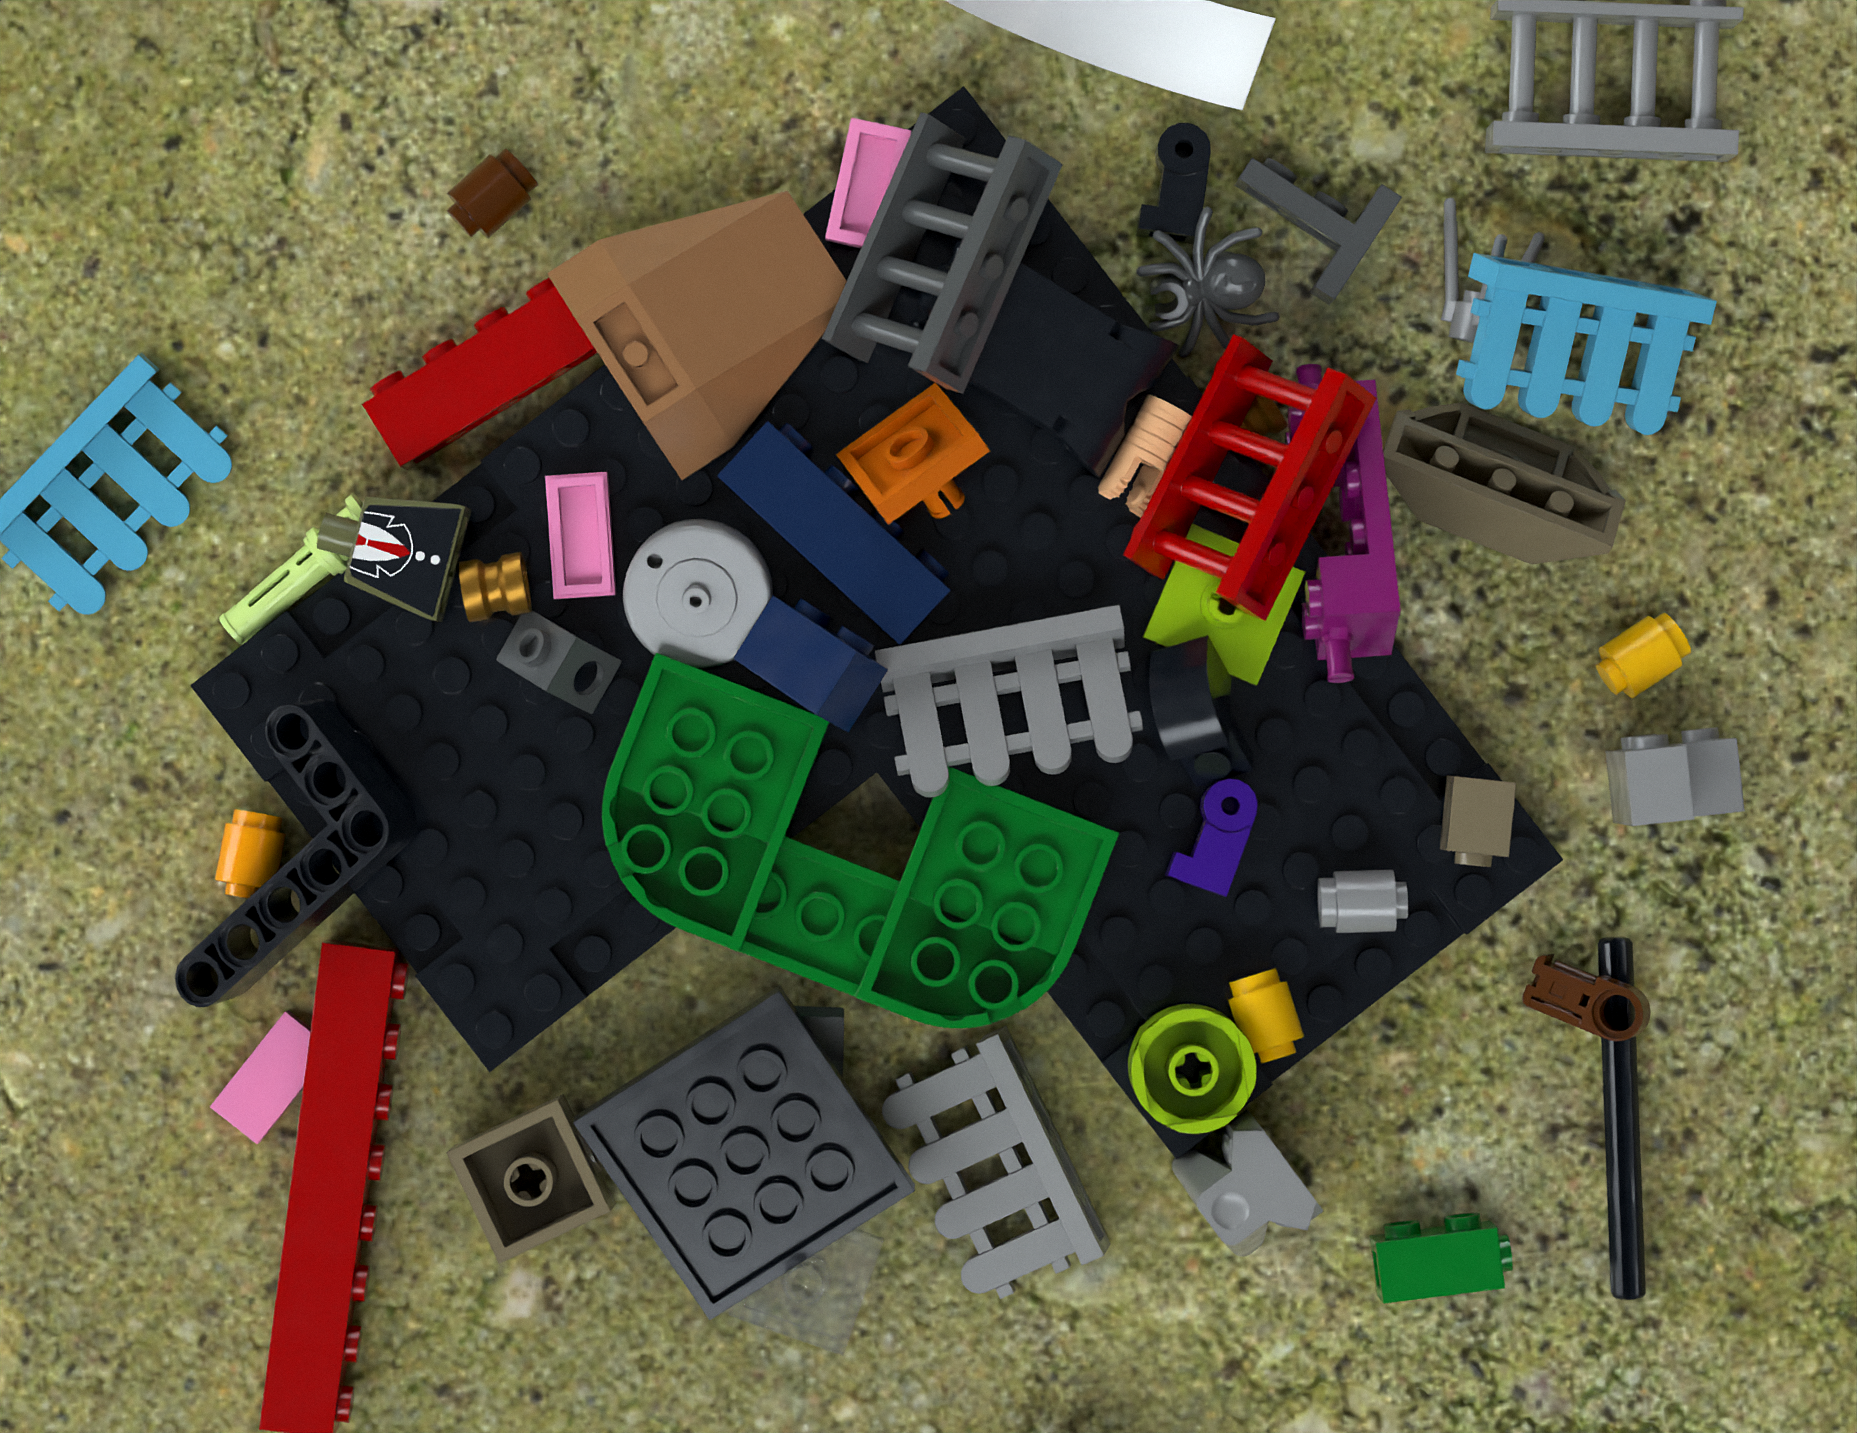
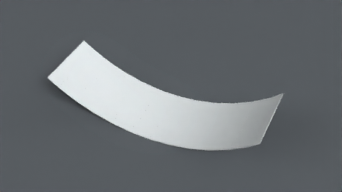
(1170, 44)

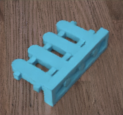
(1553, 336)
(116, 456)

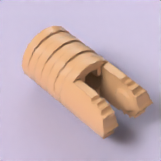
(1149, 442)

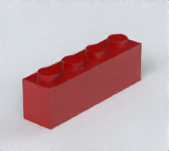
(479, 377)

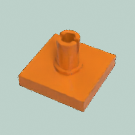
(915, 456)

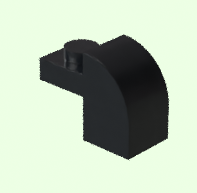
(1193, 711)

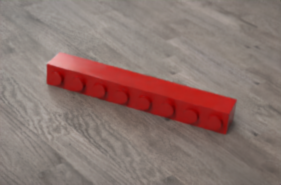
(331, 1188)

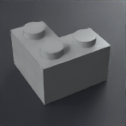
(1674, 781)

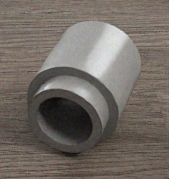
(1362, 901)

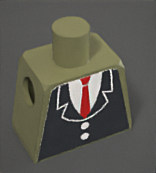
(401, 551)

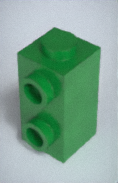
(1439, 1260)

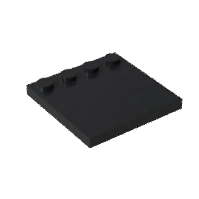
(744, 1153)

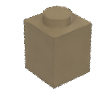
(1477, 819)

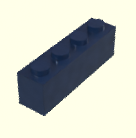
(834, 533)

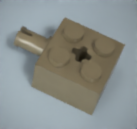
(519, 1216)

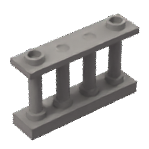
(1642, 132)

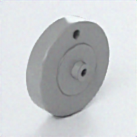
(696, 592)

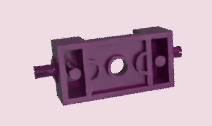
(1355, 597)

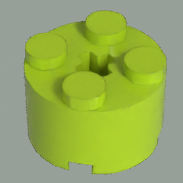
(1220, 1089)

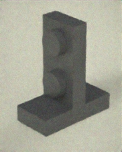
(1321, 218)

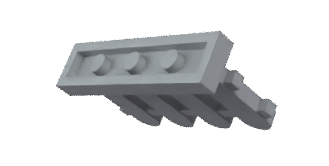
(1031, 650)
(1023, 1187)

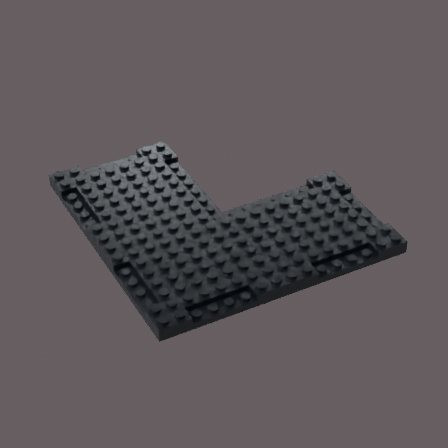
(509, 872)

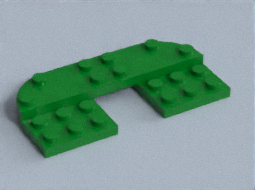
(701, 843)

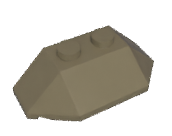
(1500, 484)

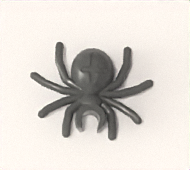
(1207, 285)

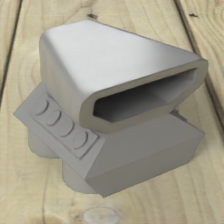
(1245, 1187)

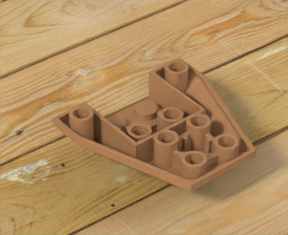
(704, 317)

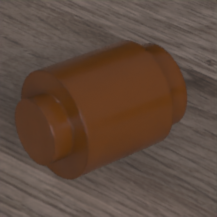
(491, 194)

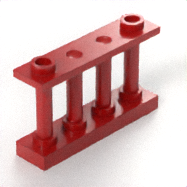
(1293, 498)

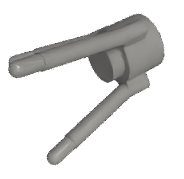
(1458, 312)

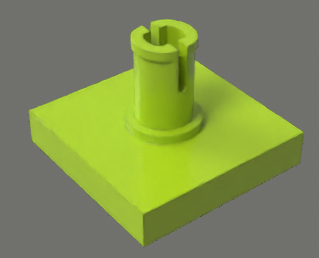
(1193, 610)

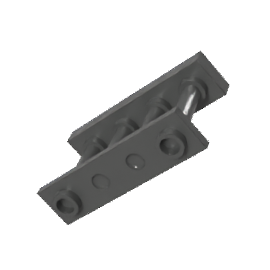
(983, 265)

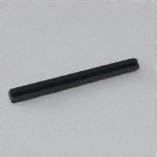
(1622, 1130)

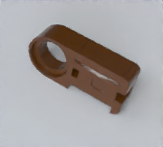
(1581, 998)

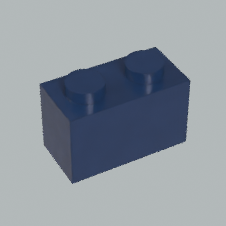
(811, 663)

